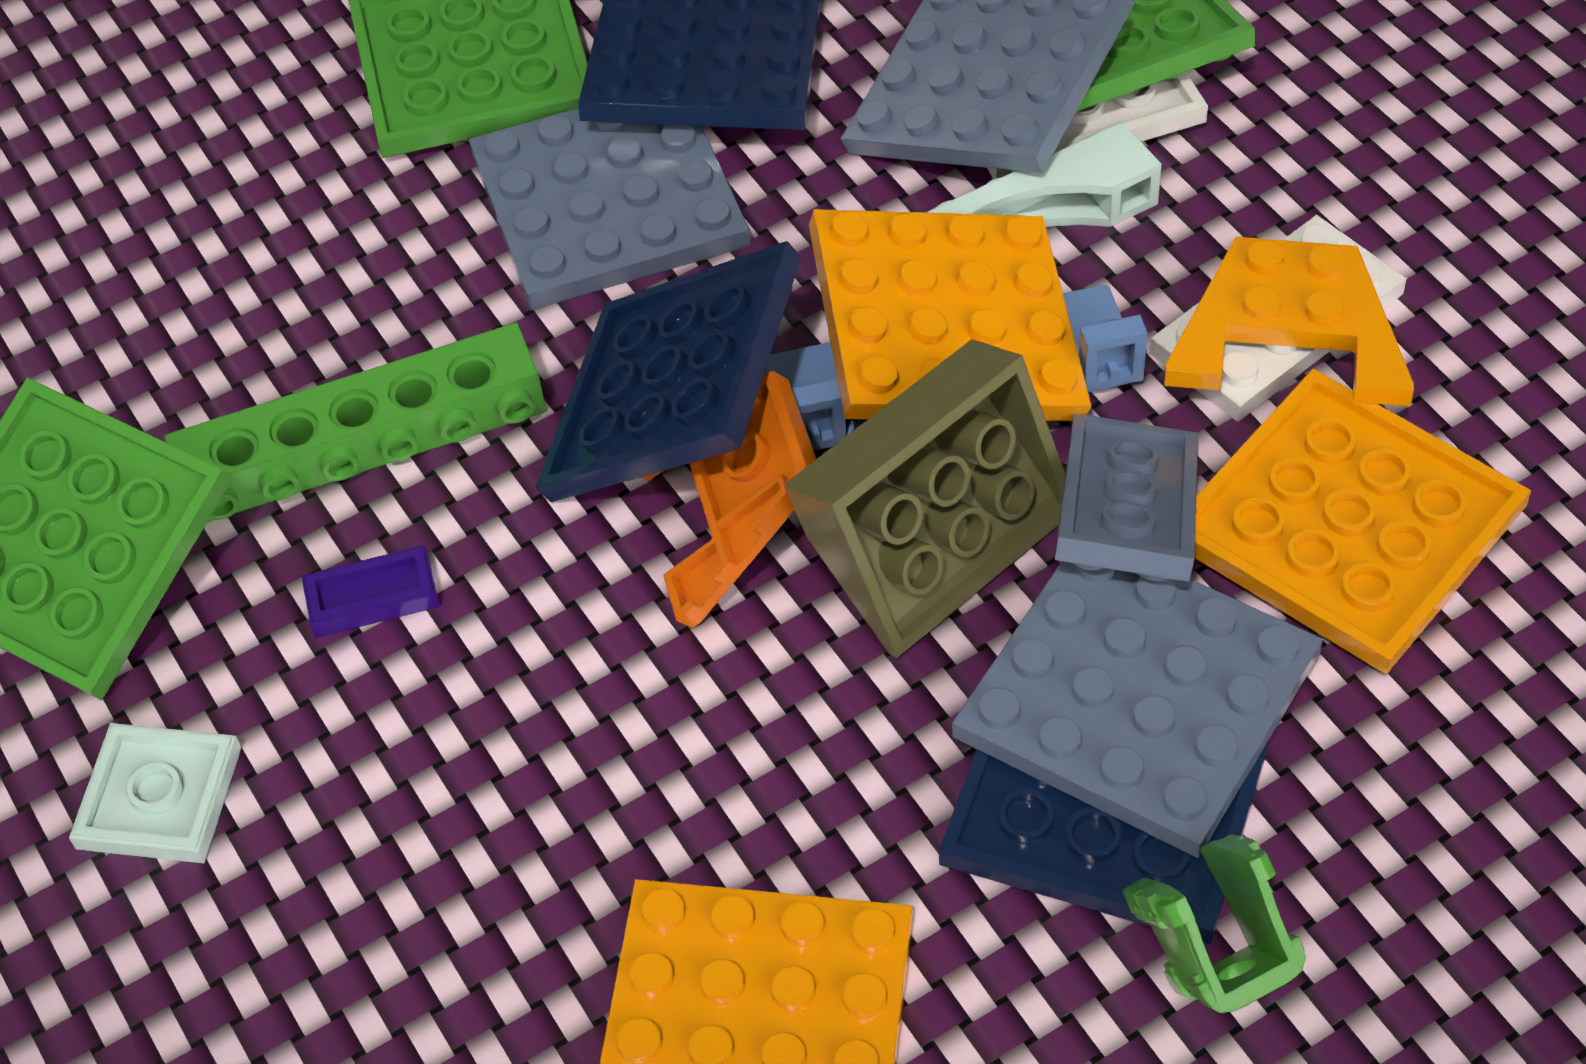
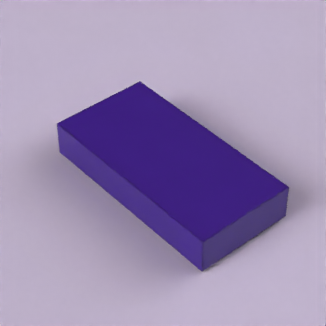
(370, 591)

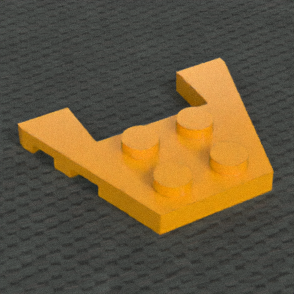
(1293, 299)

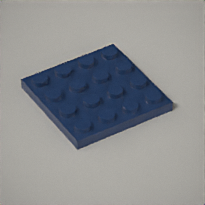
(702, 63)
(671, 374)
(1067, 850)

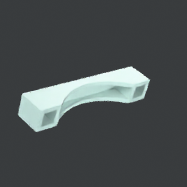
(1084, 184)

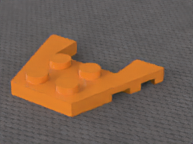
(741, 500)

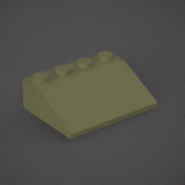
(934, 493)

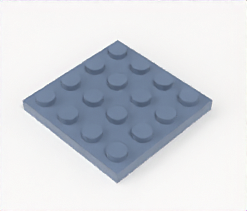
(986, 81)
(604, 202)
(1139, 697)

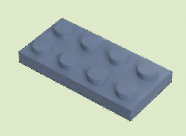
(1129, 498)

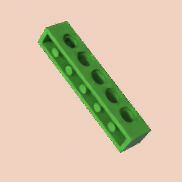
(368, 419)

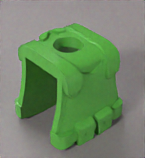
(1245, 976)

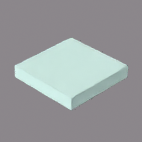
(156, 793)

